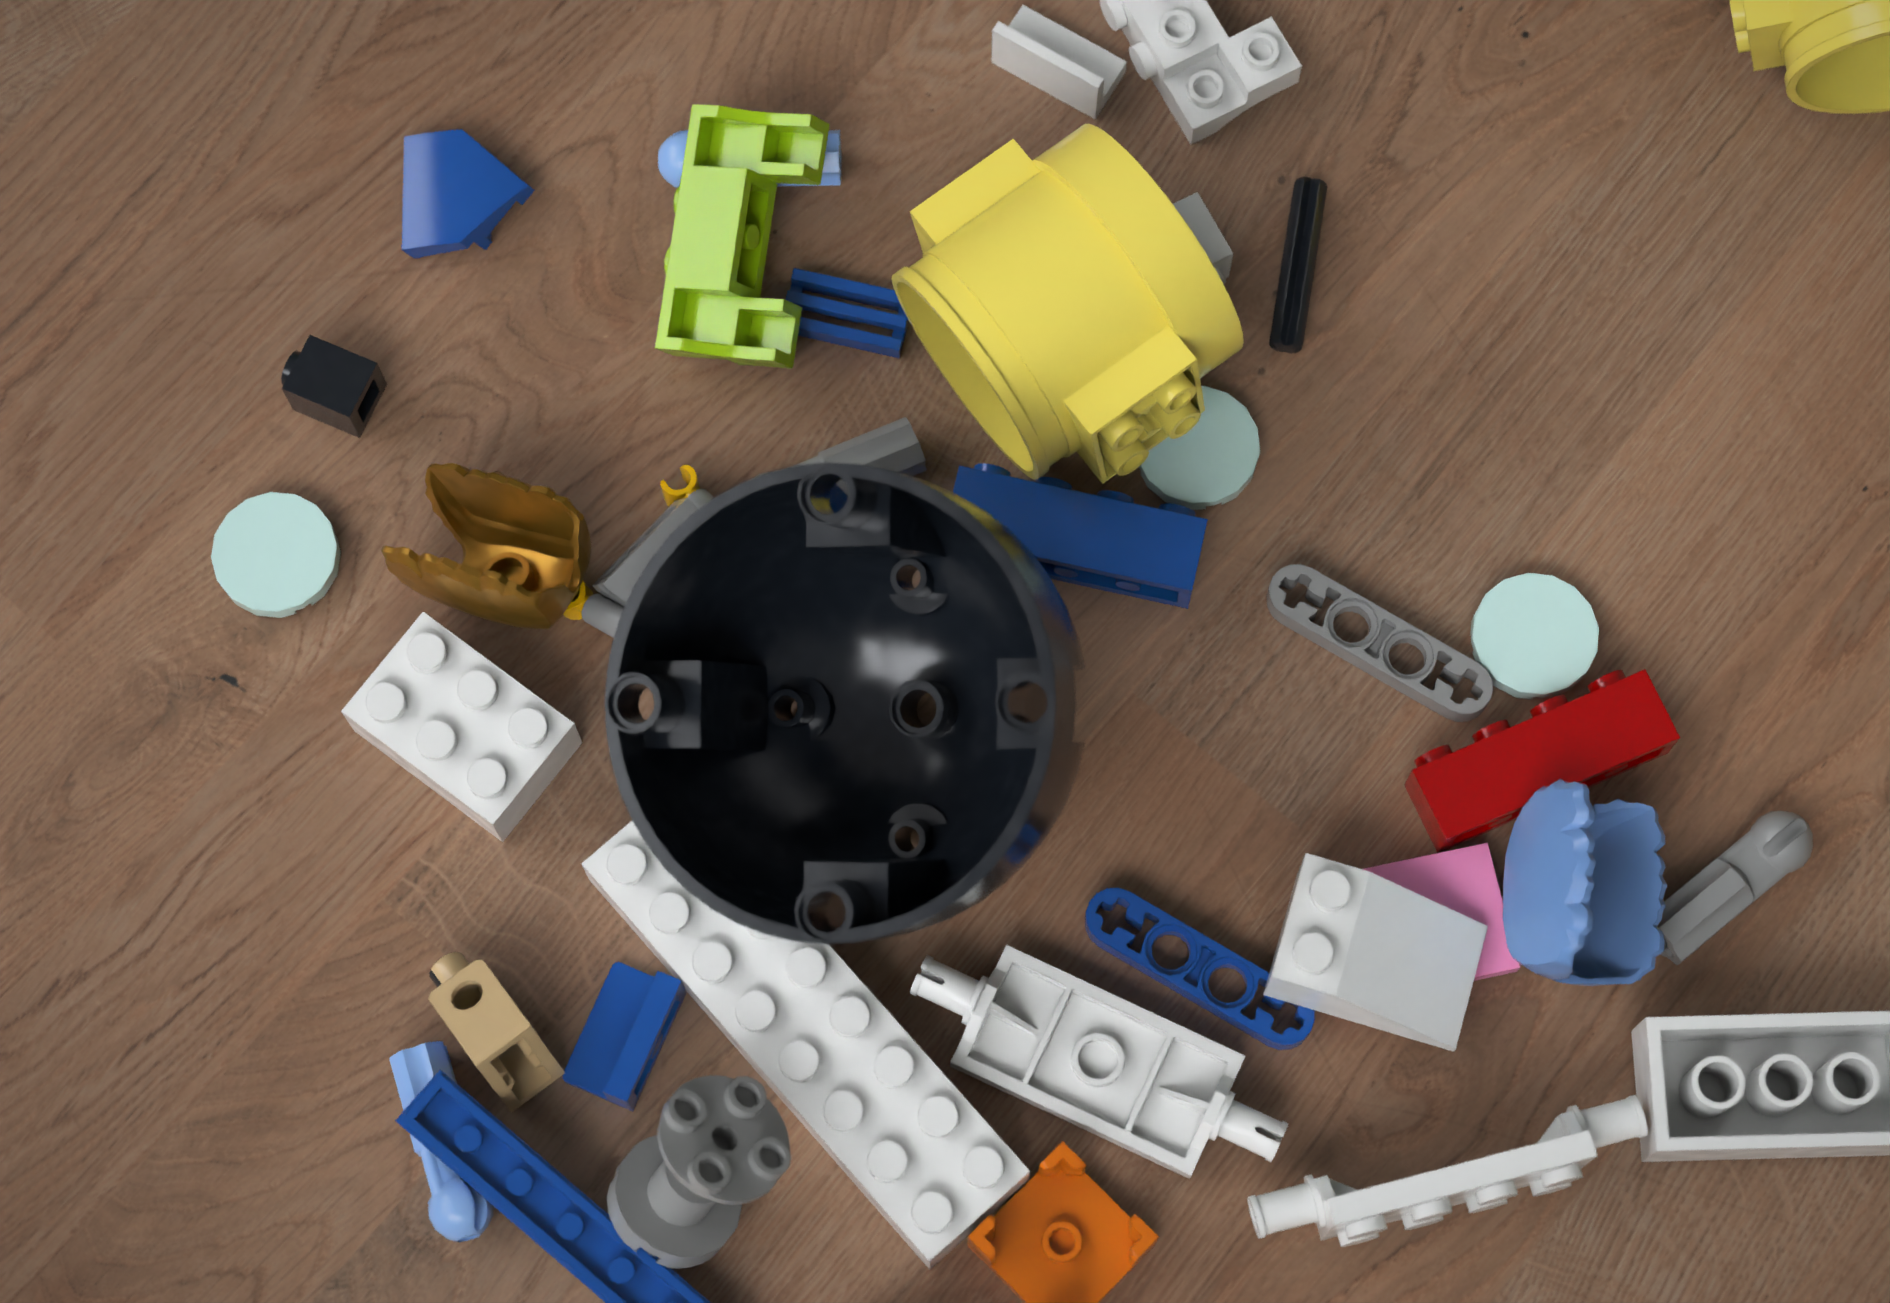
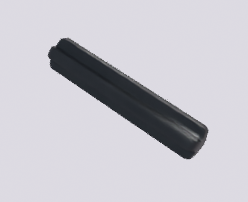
(1298, 265)

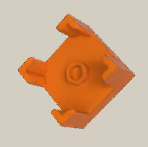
(1061, 1236)

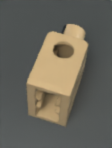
(492, 1029)

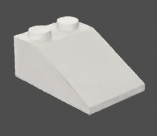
(1375, 954)

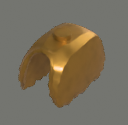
(518, 545)

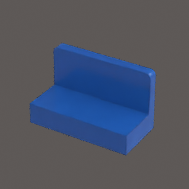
(624, 1034)

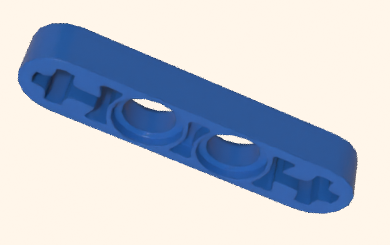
(1192, 978)

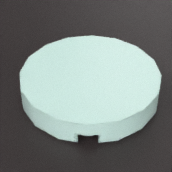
(1210, 460)
(275, 554)
(1534, 635)

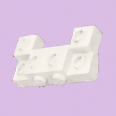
(1195, 63)

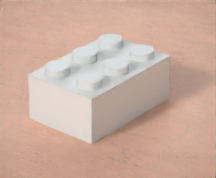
(462, 726)

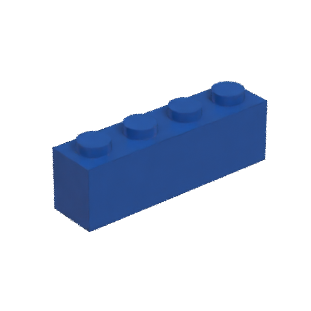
(1094, 538)

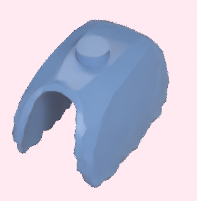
(1584, 887)

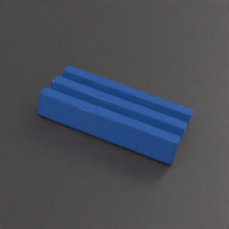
(852, 291)

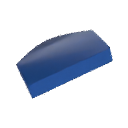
(453, 193)

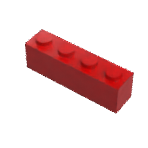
(1573, 741)

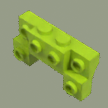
(724, 232)

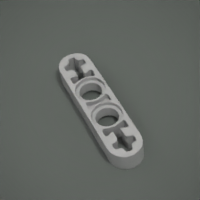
(1384, 633)

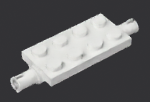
(1097, 1061)
(1479, 1183)

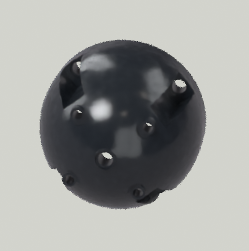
(814, 602)

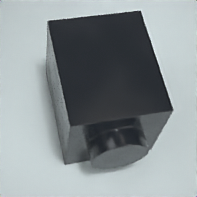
(333, 385)

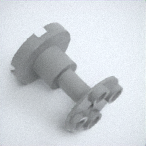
(687, 1185)

